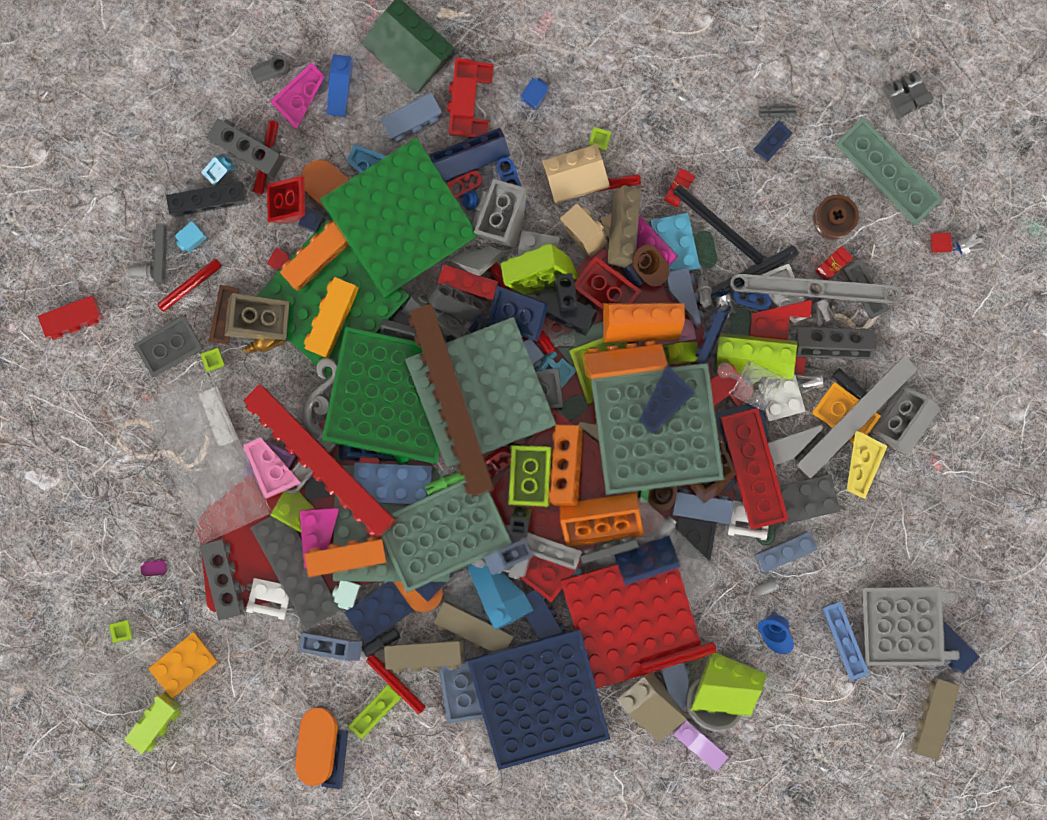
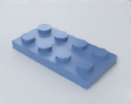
(394, 482)

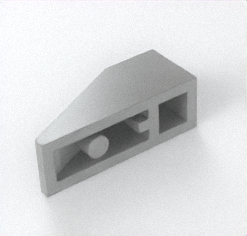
(788, 447)

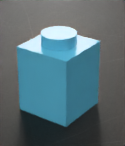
(190, 237)

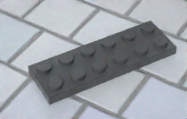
(285, 554)

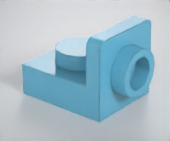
(218, 169)

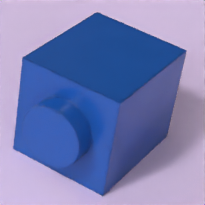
(534, 93)

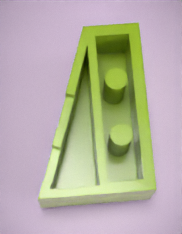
(153, 723)

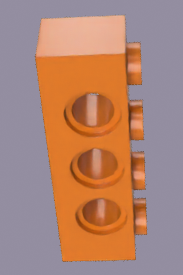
(568, 495)

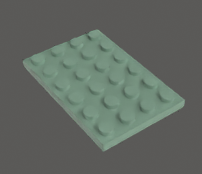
(443, 535)

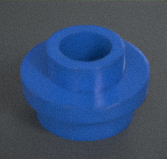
(470, 200)

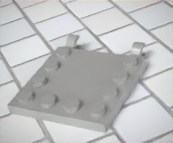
(905, 626)

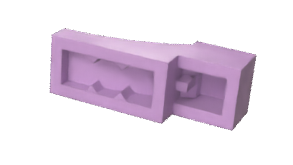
(700, 745)

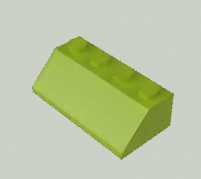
(769, 353)

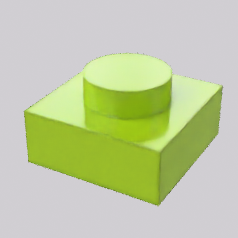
(600, 137)
(212, 360)
(121, 631)

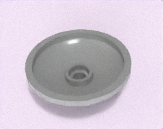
(709, 720)

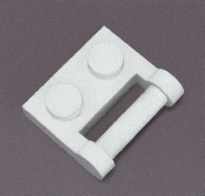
(739, 514)
(271, 592)

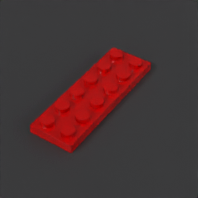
(754, 468)

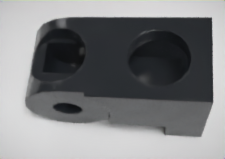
(565, 292)
(520, 522)

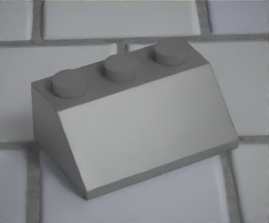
(905, 419)

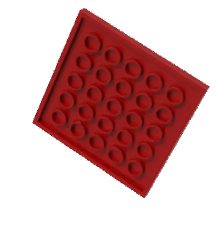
(629, 621)

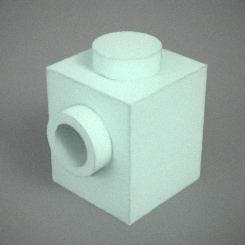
(346, 594)

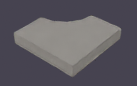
(476, 261)

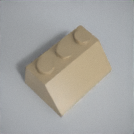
(575, 173)

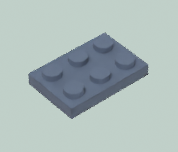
(459, 694)

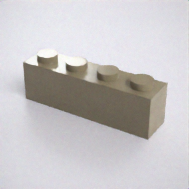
(624, 226)
(472, 627)
(424, 655)
(935, 718)

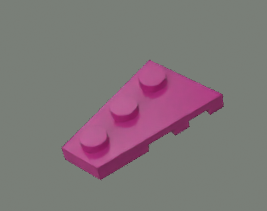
(298, 95)
(649, 236)
(317, 528)

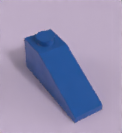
(339, 85)

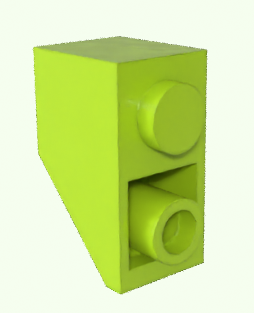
(681, 353)

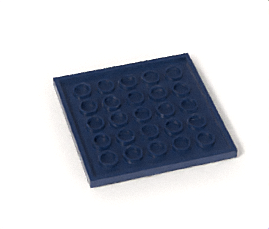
(538, 699)

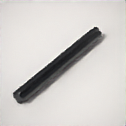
(718, 224)
(757, 269)

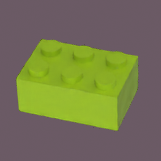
(530, 475)

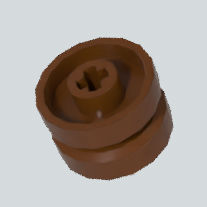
(824, 219)

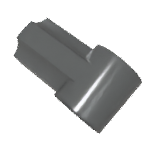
(268, 69)

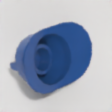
(776, 633)

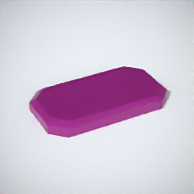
(153, 568)

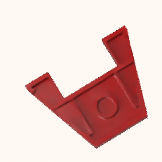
(775, 324)

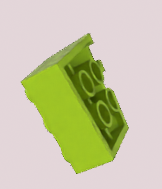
(536, 269)
(728, 687)

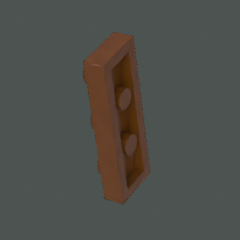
(219, 320)

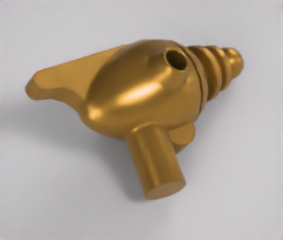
(263, 345)

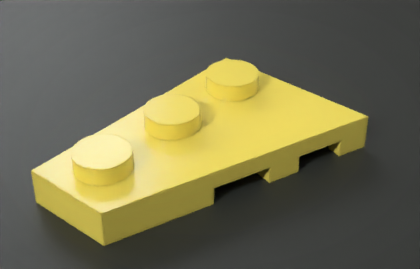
(864, 463)

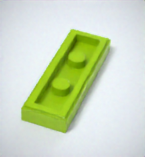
(374, 711)

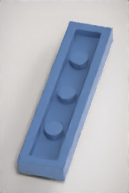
(845, 640)

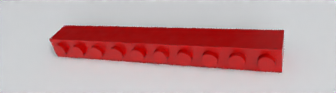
(319, 460)

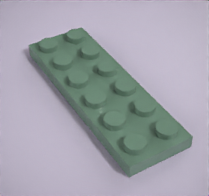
(888, 171)

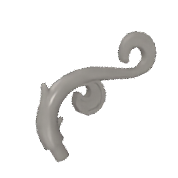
(316, 396)

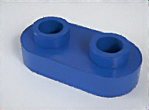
(751, 300)

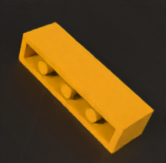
(331, 317)

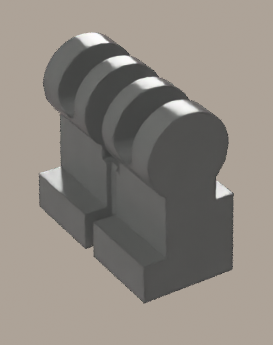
(915, 98)

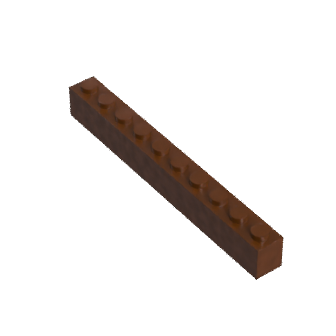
(451, 400)

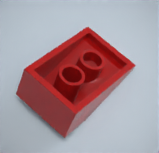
(286, 200)
(604, 285)

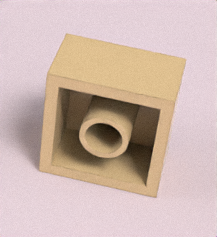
(584, 230)

